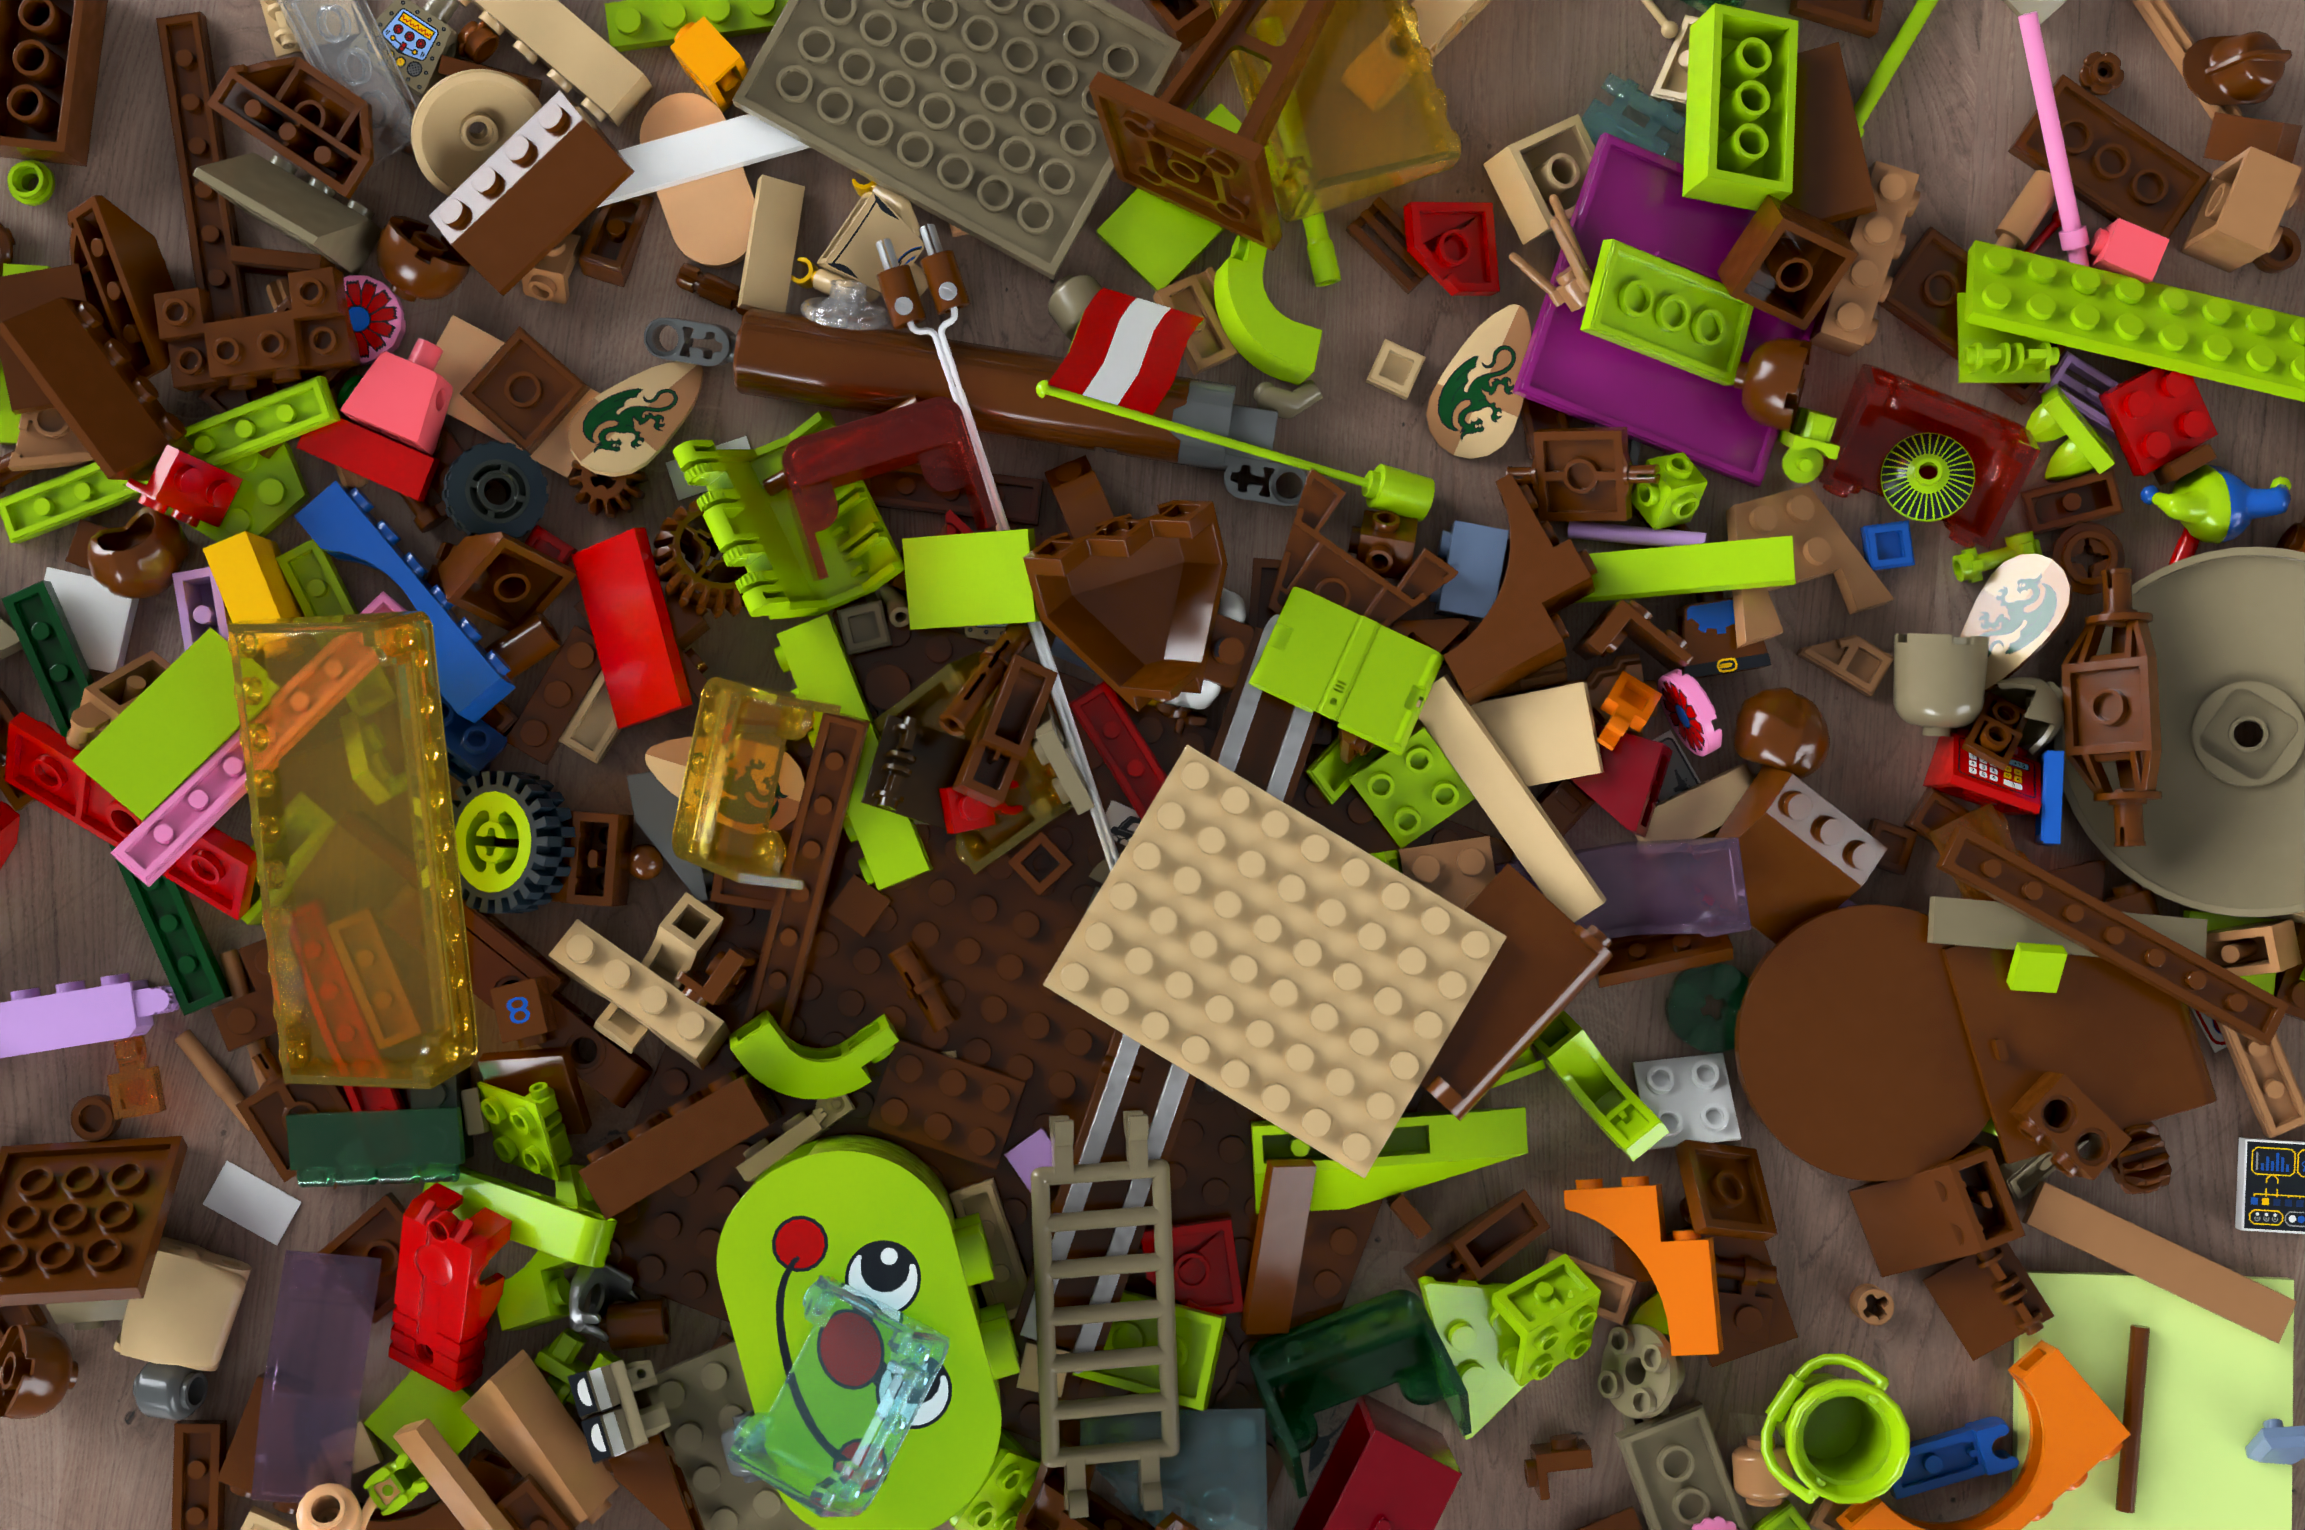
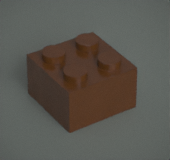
(1787, 262)

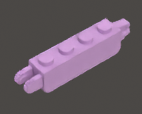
(80, 1014)

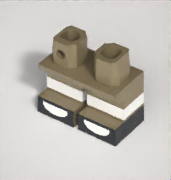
(608, 1389)

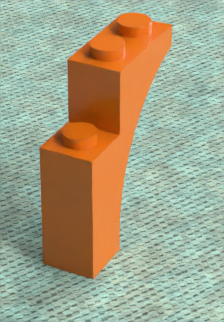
(1678, 1266)

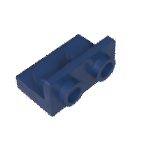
(469, 744)

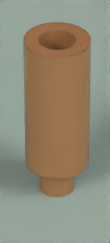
(2027, 211)

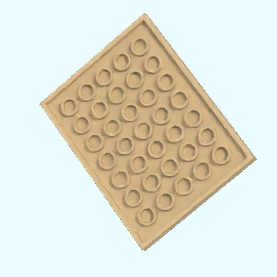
(1275, 961)

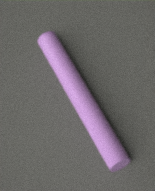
(1633, 534)

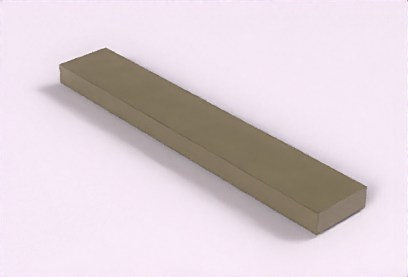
(2000, 927)

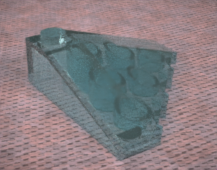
(1213, 1479)

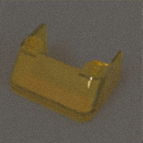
(735, 779)

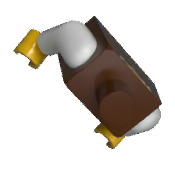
(1226, 655)

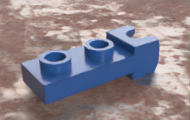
(1954, 1457)

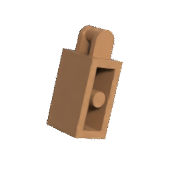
(111, 696)

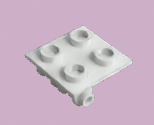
(1689, 1098)

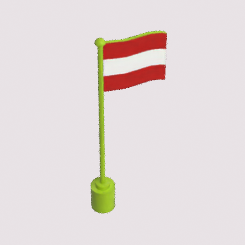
(1128, 361)

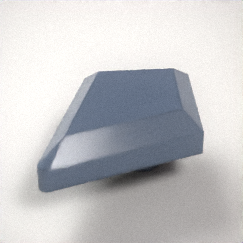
(2277, 1443)

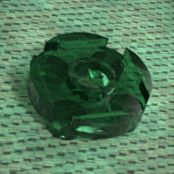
(1687, 998)

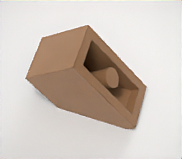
(2255, 947)

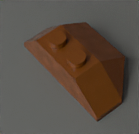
(301, 118)
(121, 276)

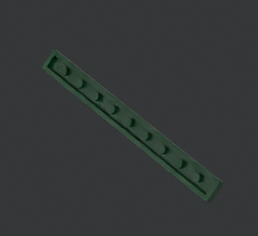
(163, 905)

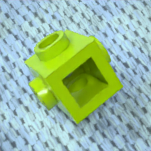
(1676, 494)

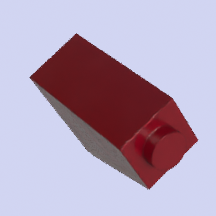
(1629, 780)

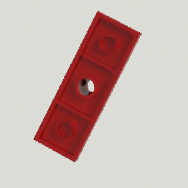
(42, 766)

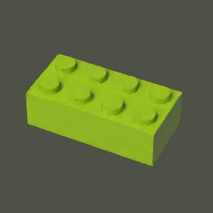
(1740, 107)

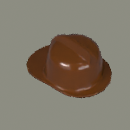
(2234, 68)

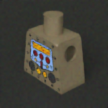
(419, 40)

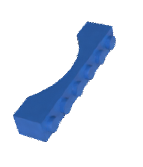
(346, 530)

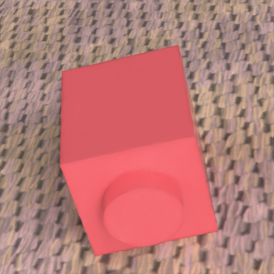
(2127, 250)

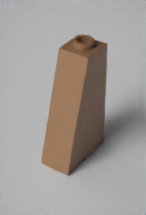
(541, 1439)

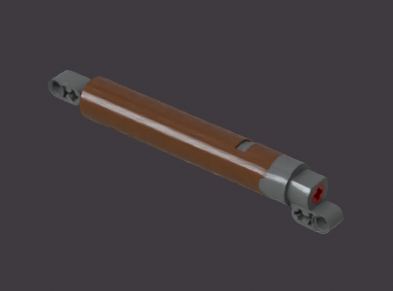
(877, 369)

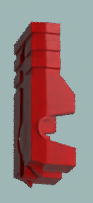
(439, 1290)

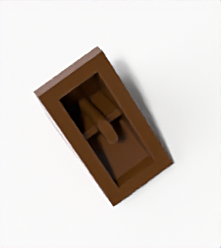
(2235, 134)

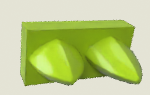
(2082, 449)

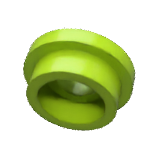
(19, 179)

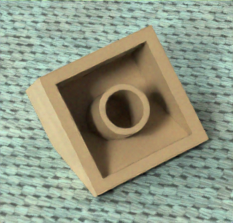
(1537, 168)

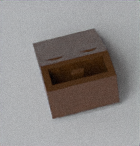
(1937, 1213)

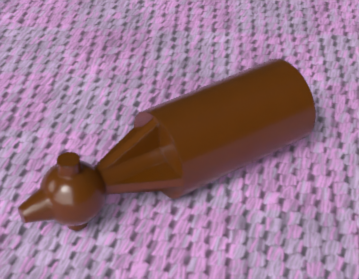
(526, 644)

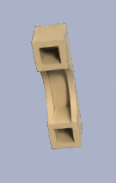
(640, 993)

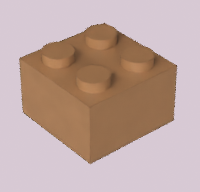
(2242, 210)

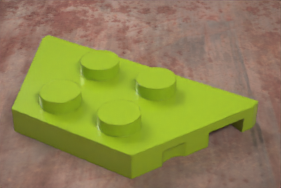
(1477, 1341)

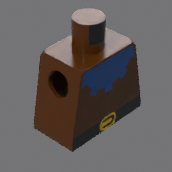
(1712, 638)

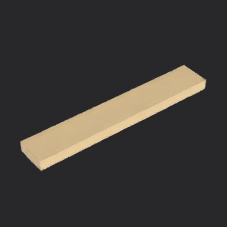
(1508, 801)

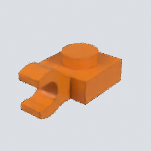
(1630, 705)

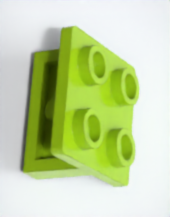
(1003, 1491)

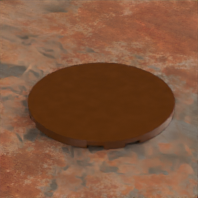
(1860, 1046)

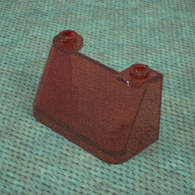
(1890, 408)

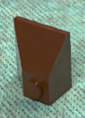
(502, 578)

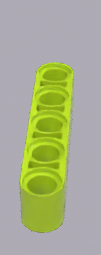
(536, 1218)

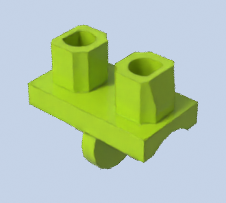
(1806, 443)
(560, 1361)

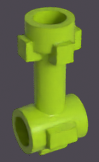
(1971, 564)

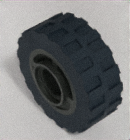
(510, 468)

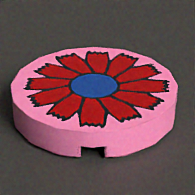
(374, 316)
(1689, 712)

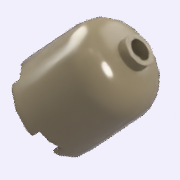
(1939, 680)

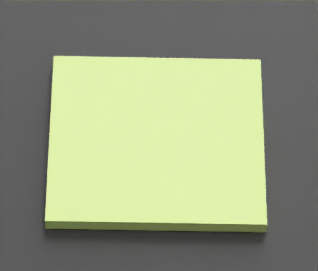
(2202, 1406)

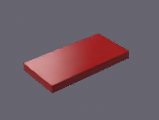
(631, 628)

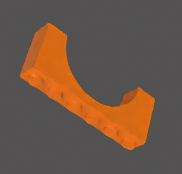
(2067, 1439)

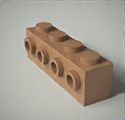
(1848, 313)

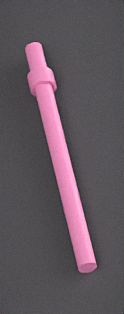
(2073, 235)

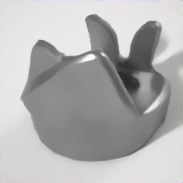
(607, 1286)

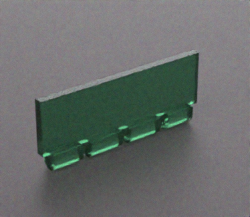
(355, 1143)

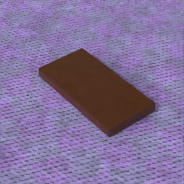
(1828, 150)
(2115, 162)
(1926, 298)

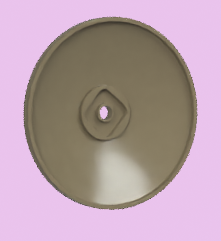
(2228, 813)

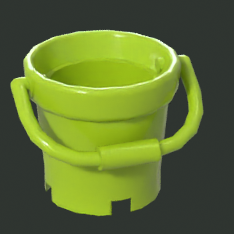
(1838, 1433)

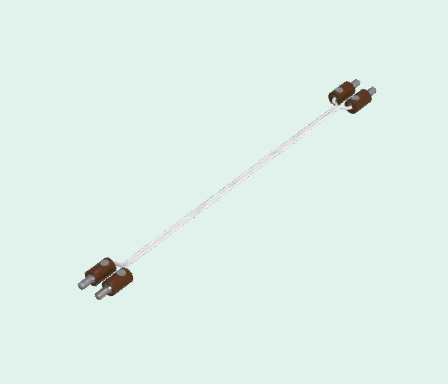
(949, 297)

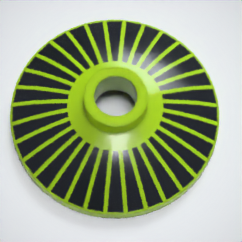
(1924, 498)

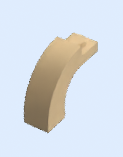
(678, 946)

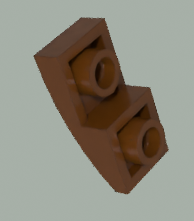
(1996, 731)

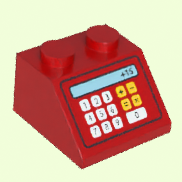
(1979, 782)

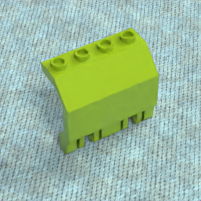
(763, 537)

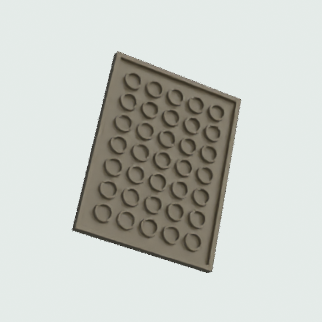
(961, 105)

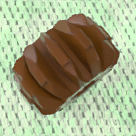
(602, 497)
(2143, 1162)

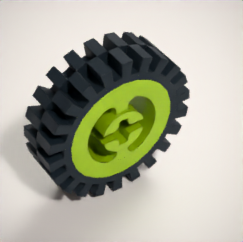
(510, 808)

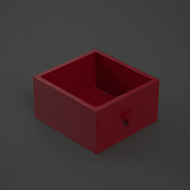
(1382, 1474)

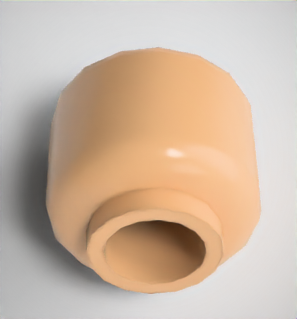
(326, 1503)

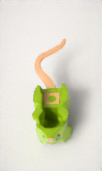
(393, 1487)

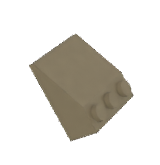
(295, 207)

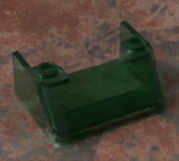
(1348, 1357)

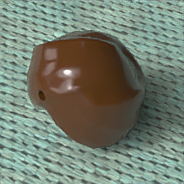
(140, 556)
(1782, 732)

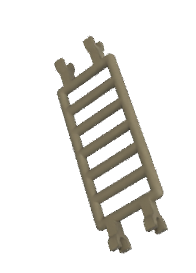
(1047, 1316)

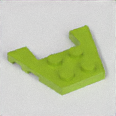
(265, 497)

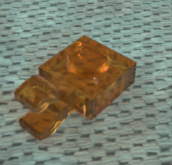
(135, 1088)

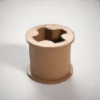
(1859, 1304)

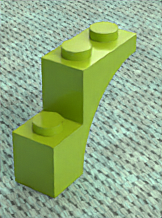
(540, 1289)

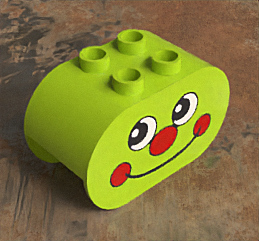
(889, 1230)

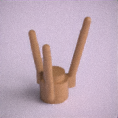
(1573, 281)

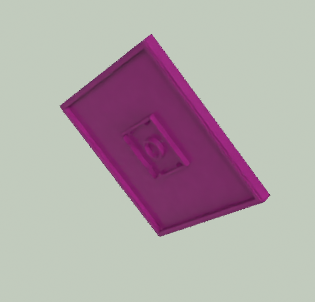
(1640, 202)

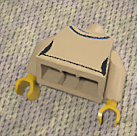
(853, 250)

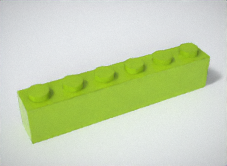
(825, 672)

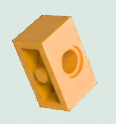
(710, 61)

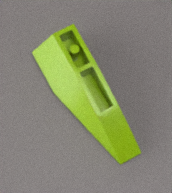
(1417, 1153)

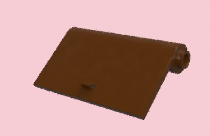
(1522, 992)

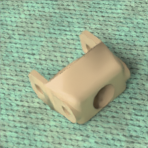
(184, 1308)

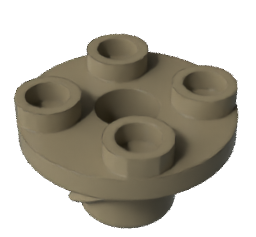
(1639, 1371)

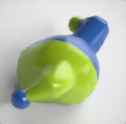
(2217, 503)

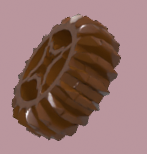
(690, 535)

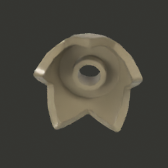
(2042, 706)

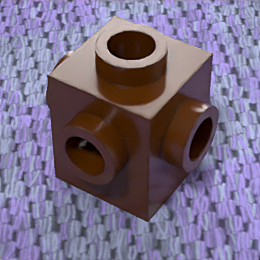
(1384, 542)

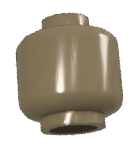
(1070, 300)

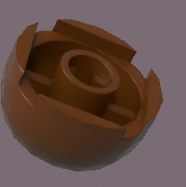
(417, 261)
(1774, 381)
(34, 1371)

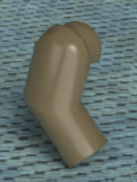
(1285, 402)

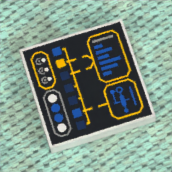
(2270, 1186)

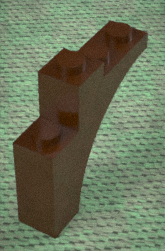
(1518, 630)

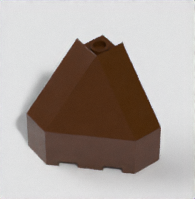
(1136, 597)

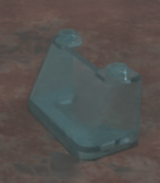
(842, 1402)

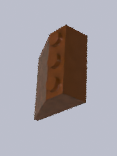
(1796, 852)

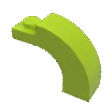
(1254, 325)
(810, 1071)
(1598, 1087)

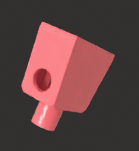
(403, 397)

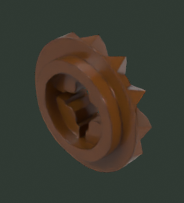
(2099, 542)

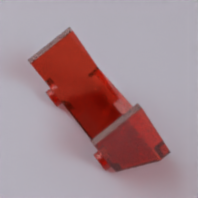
(920, 433)

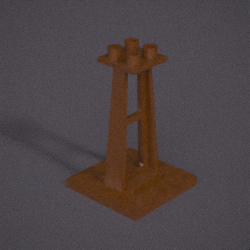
(1192, 160)

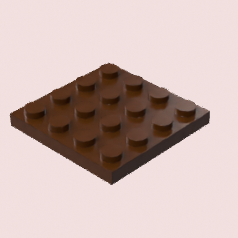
(84, 1217)

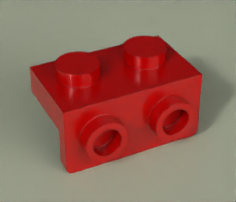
(188, 486)

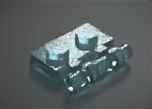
(1602, 118)

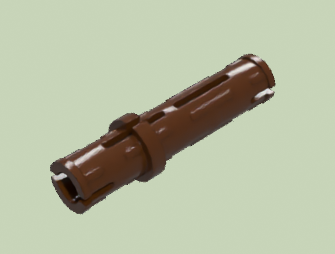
(984, 679)

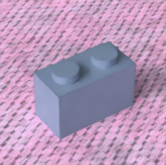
(1479, 558)

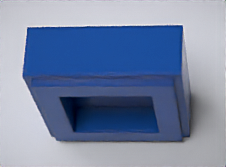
(1888, 545)

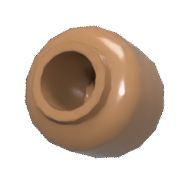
(1752, 1476)

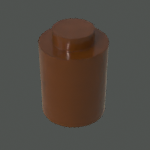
(637, 1324)

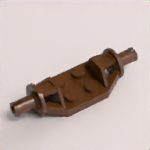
(2115, 708)

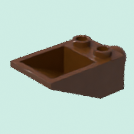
(596, 857)

